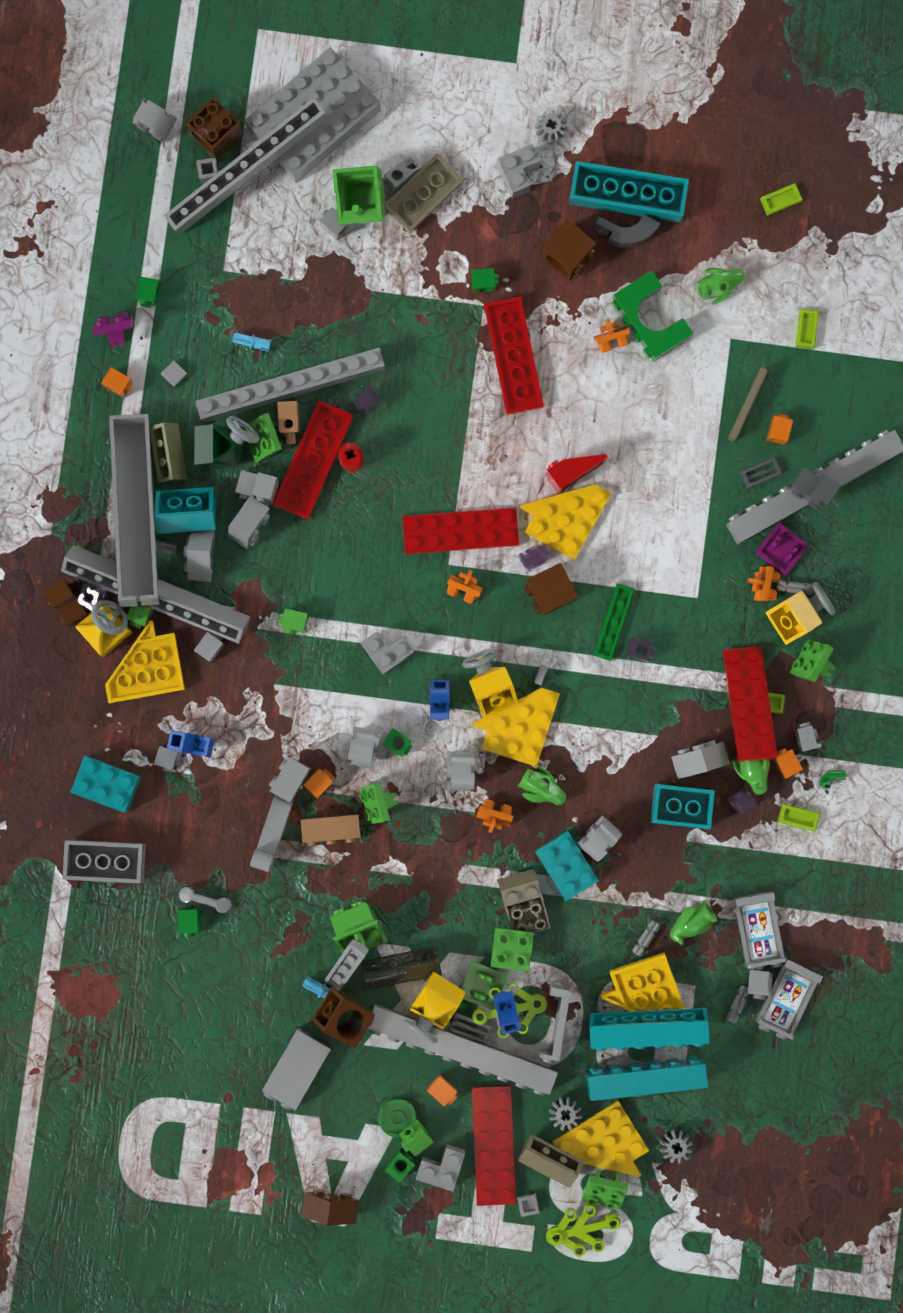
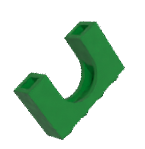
(654, 342)

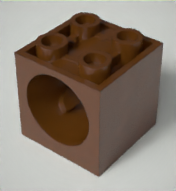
(214, 128)
(568, 250)
(550, 590)
(333, 1007)

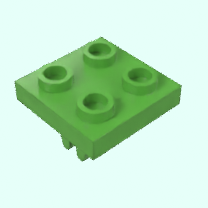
(268, 440)
(813, 661)
(376, 803)
(512, 949)
(480, 981)
(604, 1191)

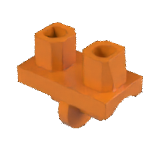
(620, 334)
(762, 583)
(472, 590)
(494, 818)

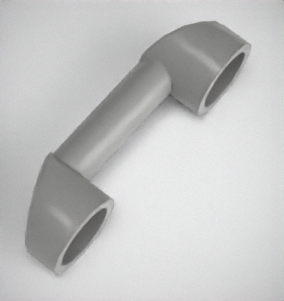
(188, 894)

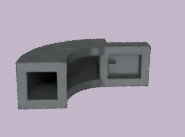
(629, 236)

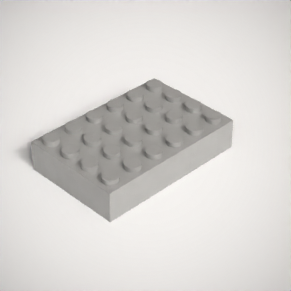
(341, 95)

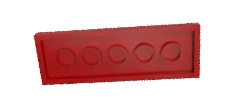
(513, 356)
(313, 460)
(460, 531)
(749, 704)
(493, 1145)

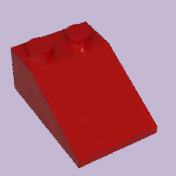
(569, 471)

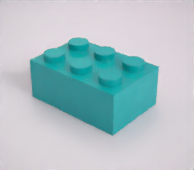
(185, 510)
(106, 784)
(682, 806)
(566, 865)

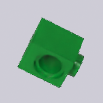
(484, 280)
(148, 292)
(388, 742)
(189, 921)
(397, 1173)

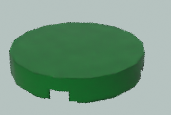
(396, 1116)

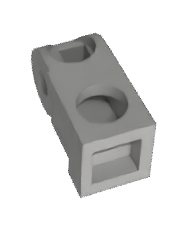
(401, 174)

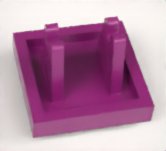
(114, 327)
(781, 549)

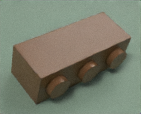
(330, 829)

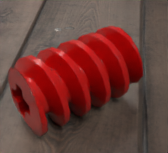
(353, 464)

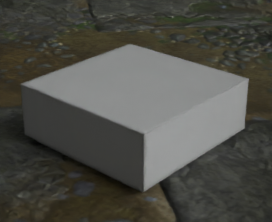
(173, 373)
(540, 675)
(166, 758)
(528, 1204)

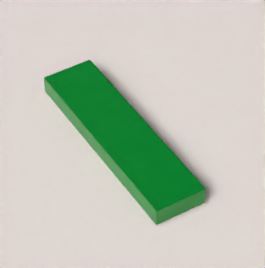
(613, 622)

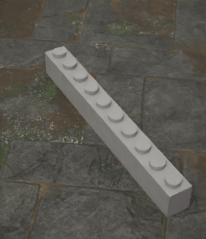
(247, 165)
(290, 385)
(841, 471)
(172, 599)
(467, 1051)

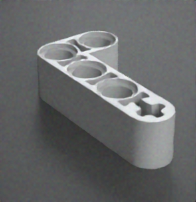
(272, 834)

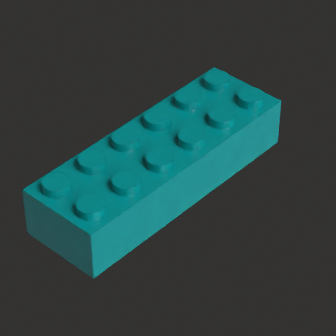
(628, 191)
(649, 1029)
(647, 1078)

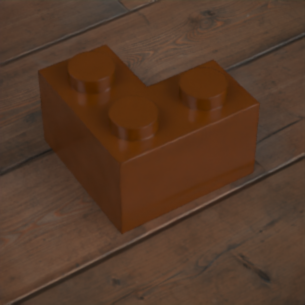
(65, 600)
(330, 1208)

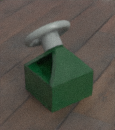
(221, 446)

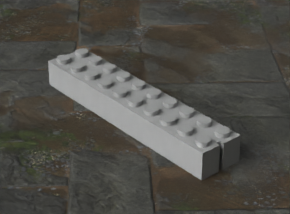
(134, 510)

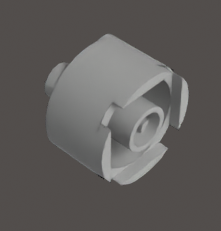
(155, 119)
(362, 747)
(460, 770)
(599, 838)

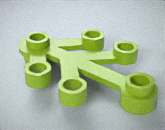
(528, 1005)
(581, 1229)

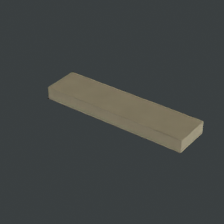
(747, 404)

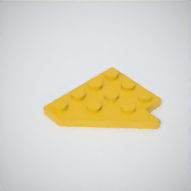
(566, 518)
(147, 668)
(521, 728)
(645, 986)
(605, 1141)

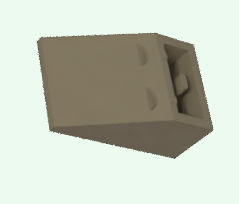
(524, 902)

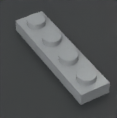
(346, 964)

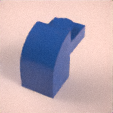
(439, 700)
(190, 743)
(507, 1012)

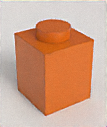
(117, 383)
(779, 429)
(787, 763)
(319, 782)
(442, 1090)

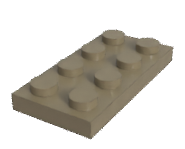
(423, 193)

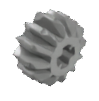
(548, 132)
(558, 1115)
(683, 1143)

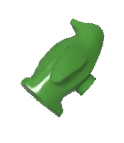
(719, 283)
(754, 773)
(541, 787)
(693, 922)

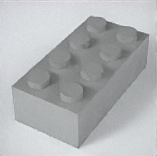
(104, 861)

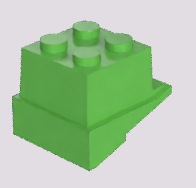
(359, 194)
(359, 925)

